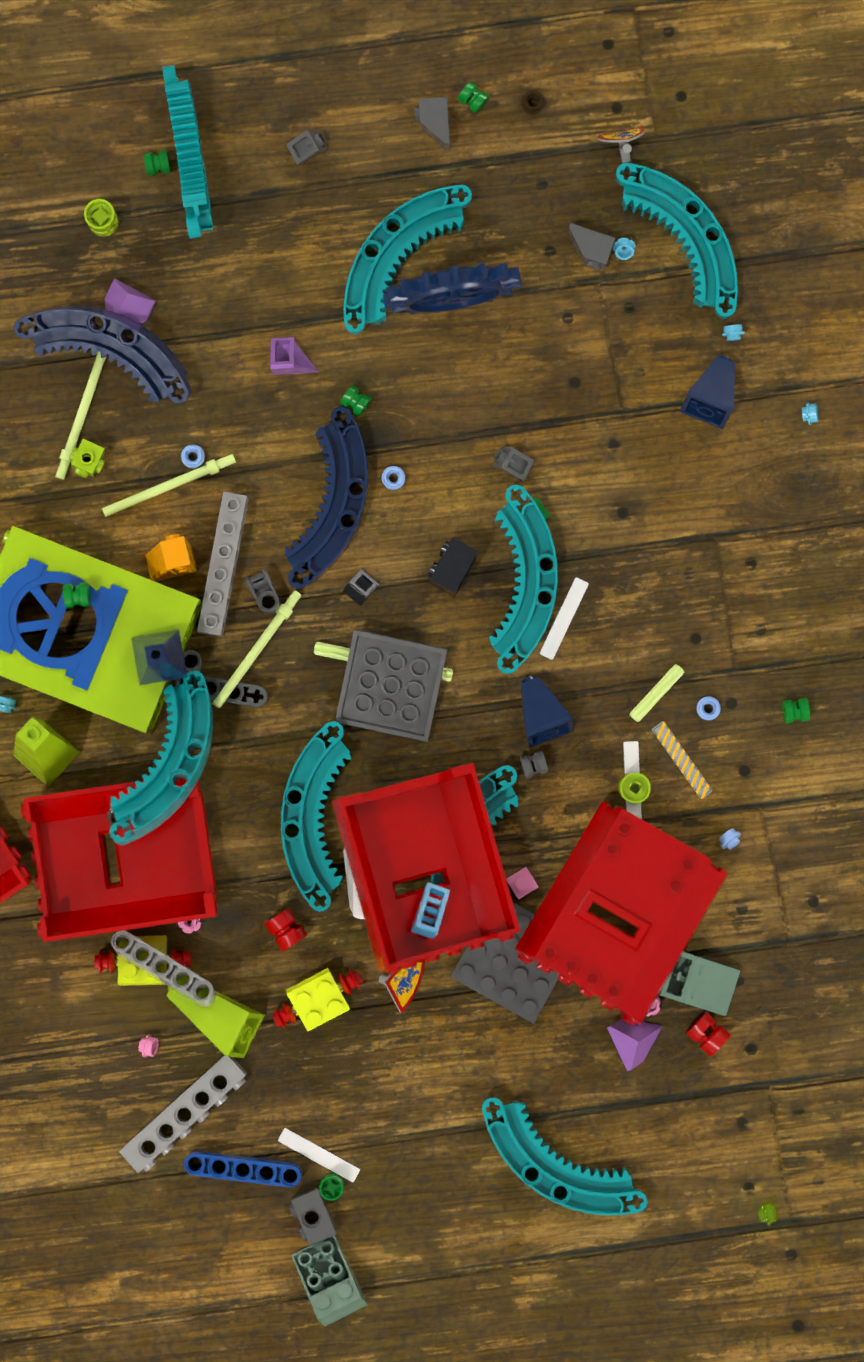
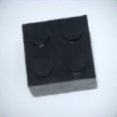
(453, 566)

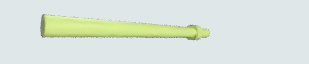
(80, 417)
(211, 467)
(283, 612)

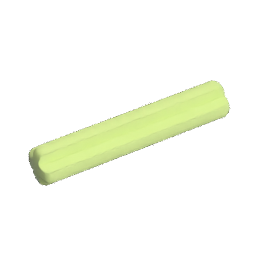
(656, 693)

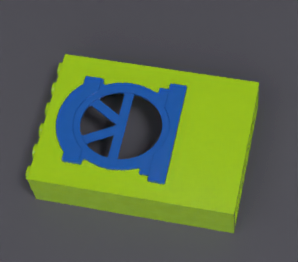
(125, 606)

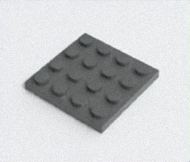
(391, 685)
(504, 977)

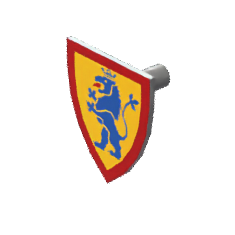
(623, 138)
(403, 984)

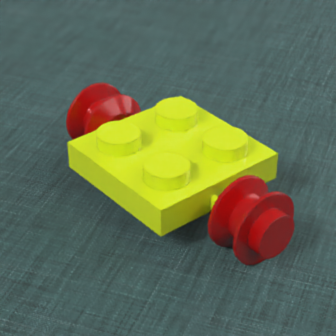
(132, 975)
(317, 999)

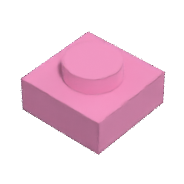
(522, 883)

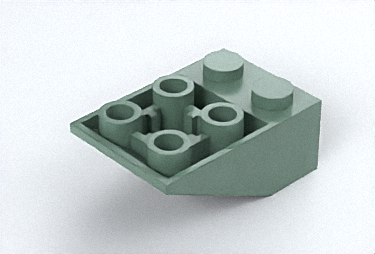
(701, 984)
(329, 1280)

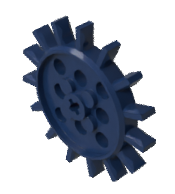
(452, 288)

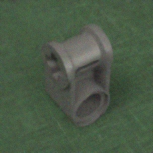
(262, 588)

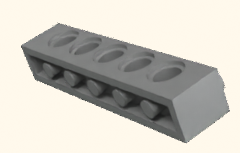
(223, 564)
(134, 1150)

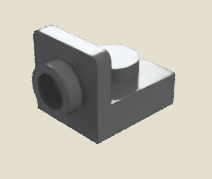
(307, 145)
(512, 462)

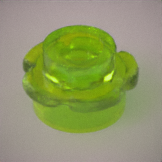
(767, 1213)

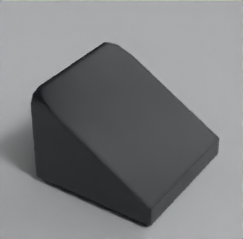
(360, 587)

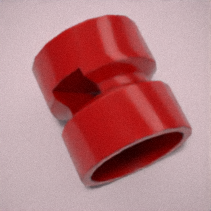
(285, 929)
(714, 1039)

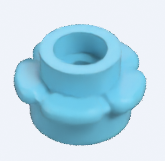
(624, 248)
(733, 332)
(810, 413)
(7, 704)

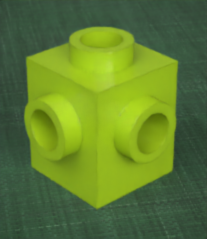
(91, 451)

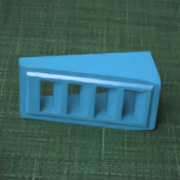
(423, 929)

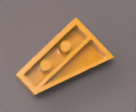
(170, 558)

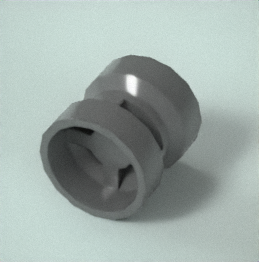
(538, 761)

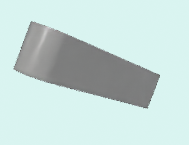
(156, 959)

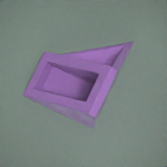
(128, 302)
(288, 358)
(633, 1041)

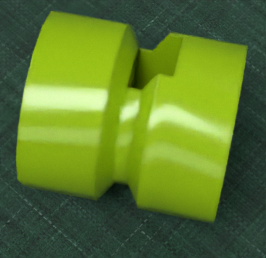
(101, 217)
(634, 787)

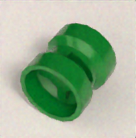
(473, 97)
(155, 163)
(357, 401)
(76, 594)
(795, 710)
(332, 1190)

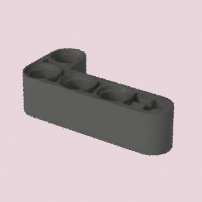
(221, 683)

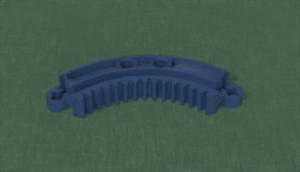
(76, 328)
(346, 468)

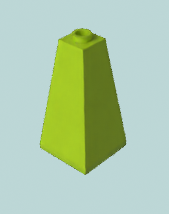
(43, 750)
(224, 1022)

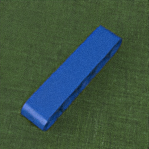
(232, 1173)

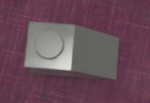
(434, 119)
(591, 246)

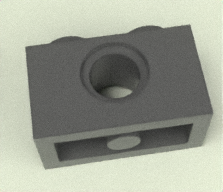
(317, 1230)

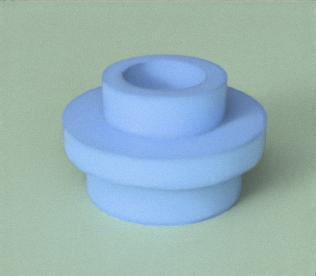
(192, 449)
(393, 470)
(715, 708)
(730, 839)

